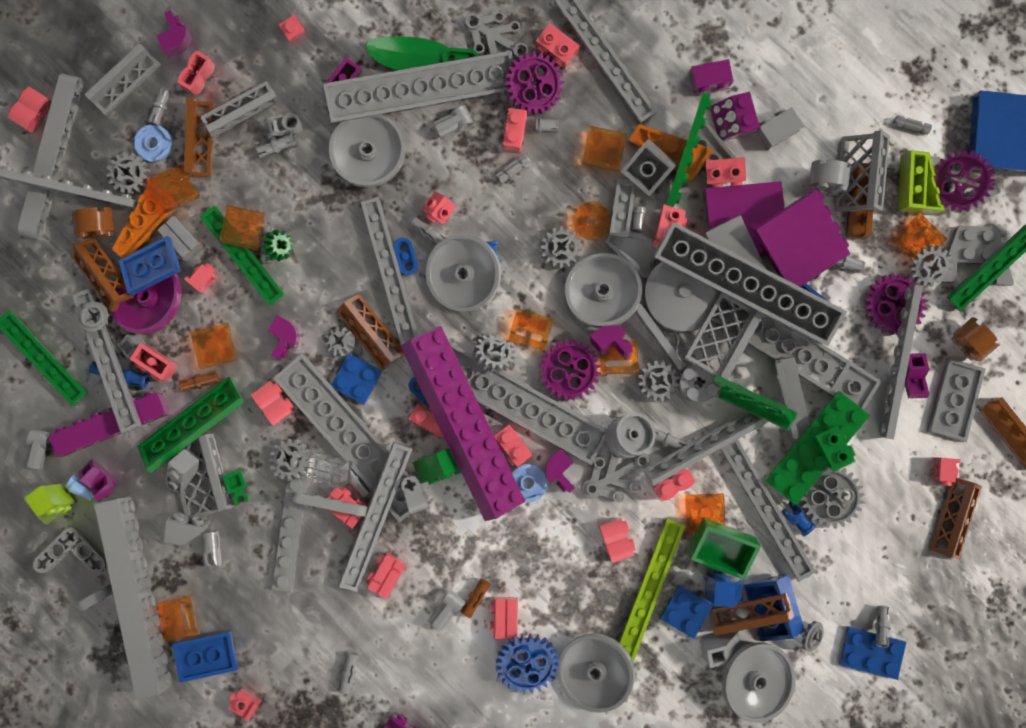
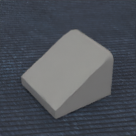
(130, 343)

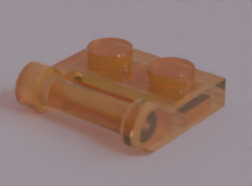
(531, 323)
(613, 355)
(173, 621)

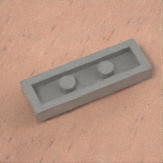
(622, 208)

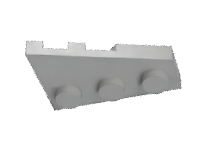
(710, 139)

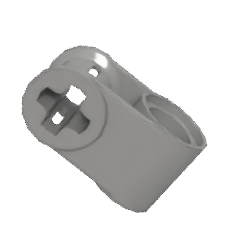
(279, 125)
(415, 498)

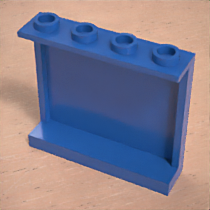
(999, 129)

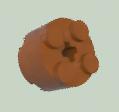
(93, 222)
(975, 339)

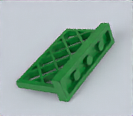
(755, 403)

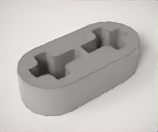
(95, 598)

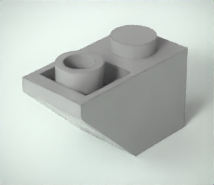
(181, 471)
(182, 528)
(720, 648)

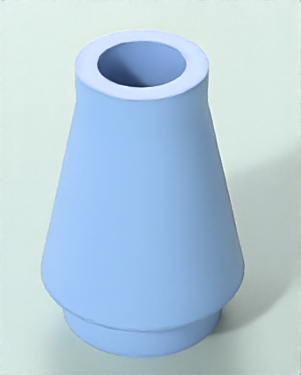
(79, 488)

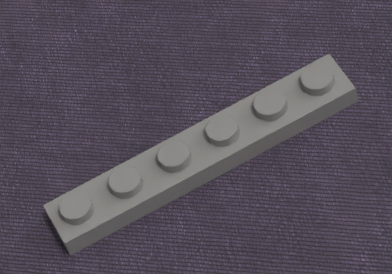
(289, 537)

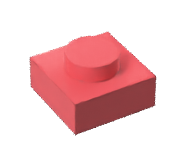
(292, 28)

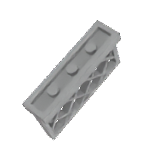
(877, 178)
(738, 345)
(215, 472)

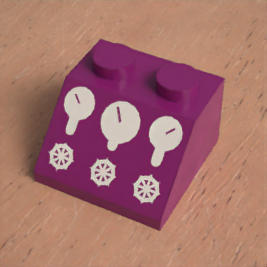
(735, 117)

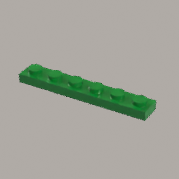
(692, 142)
(245, 260)
(989, 270)
(42, 358)

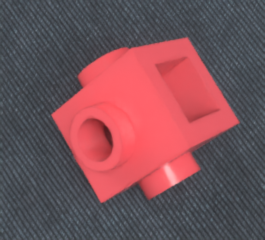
(438, 208)

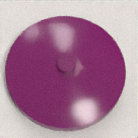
(150, 308)

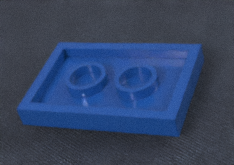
(149, 265)
(862, 654)
(205, 656)

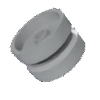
(630, 435)

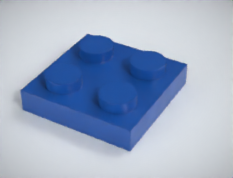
(356, 379)
(686, 611)

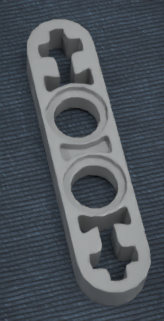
(328, 503)

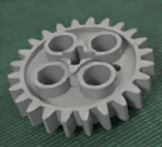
(842, 483)

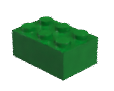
(723, 548)

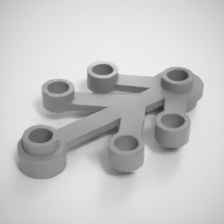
(493, 34)
(612, 477)

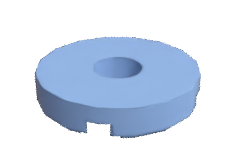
(163, 146)
(539, 478)

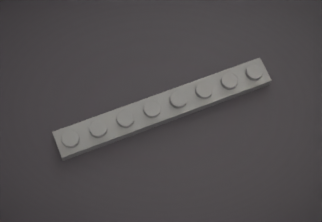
(606, 59)
(67, 187)
(389, 269)
(901, 354)
(110, 370)
(703, 446)
(768, 510)
(375, 516)

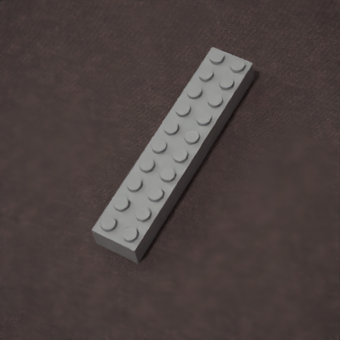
(749, 283)
(133, 597)

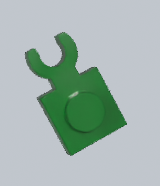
(235, 483)

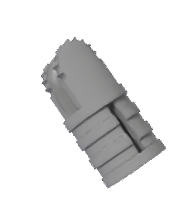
(211, 548)

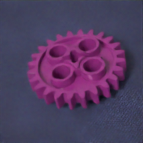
(518, 87)
(968, 164)
(889, 320)
(563, 386)

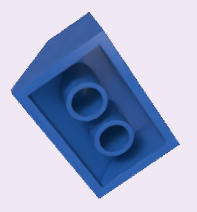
(770, 587)

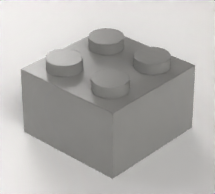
(648, 167)

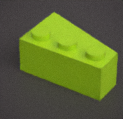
(917, 184)
(50, 502)

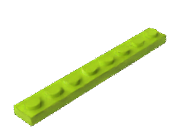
(651, 586)

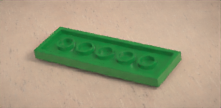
(190, 424)
(804, 461)

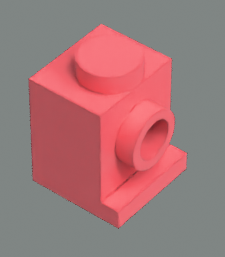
(202, 277)
(945, 470)
(251, 704)

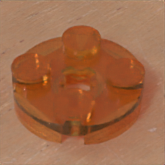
(601, 215)

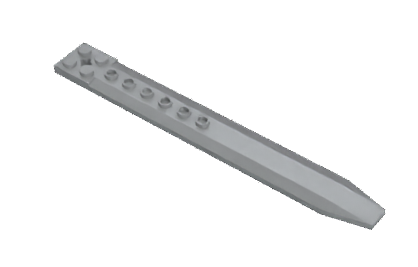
(775, 339)

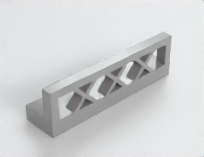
(118, 74)
(241, 113)
(661, 340)
(793, 393)

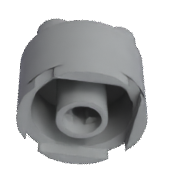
(830, 176)
(694, 392)

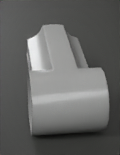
(457, 120)
(38, 446)
(449, 606)

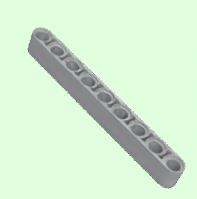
(50, 154)

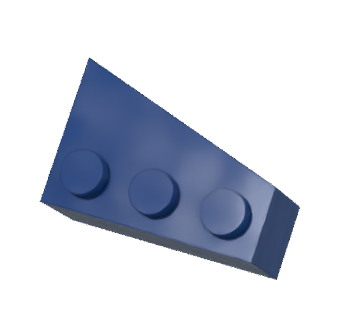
(723, 589)

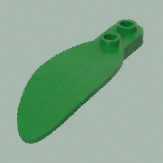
(412, 52)

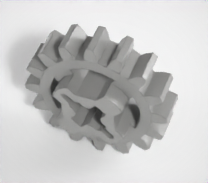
(122, 181)
(569, 257)
(928, 257)
(494, 353)
(669, 388)
(282, 457)

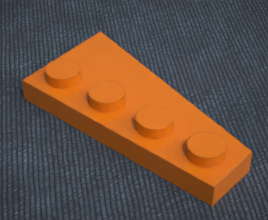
(673, 147)
(141, 225)

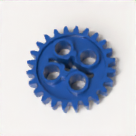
(527, 663)

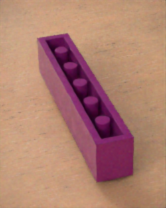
(105, 426)

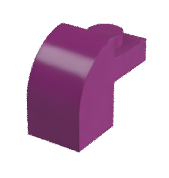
(177, 38)
(288, 336)
(609, 337)
(916, 376)
(555, 467)
(97, 479)

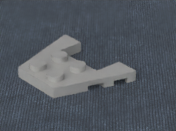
(975, 246)

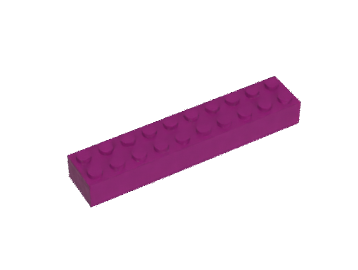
(463, 424)

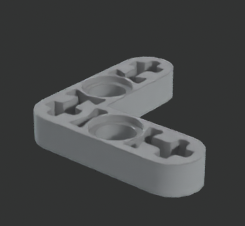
(73, 546)

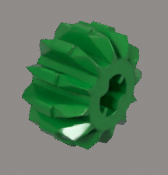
(274, 238)

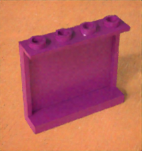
(751, 201)
(802, 239)

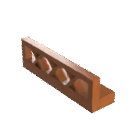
(192, 142)
(859, 222)
(95, 276)
(367, 333)
(1007, 426)
(963, 519)
(756, 621)

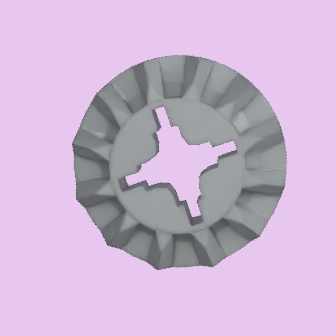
(85, 316)
(348, 341)
(812, 636)

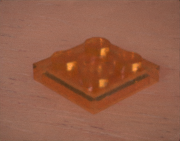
(604, 148)
(173, 188)
(242, 227)
(916, 234)
(214, 346)
(703, 505)

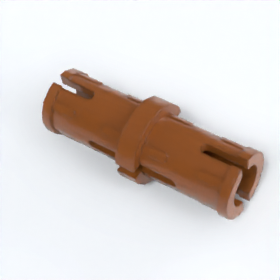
(199, 381)
(475, 598)

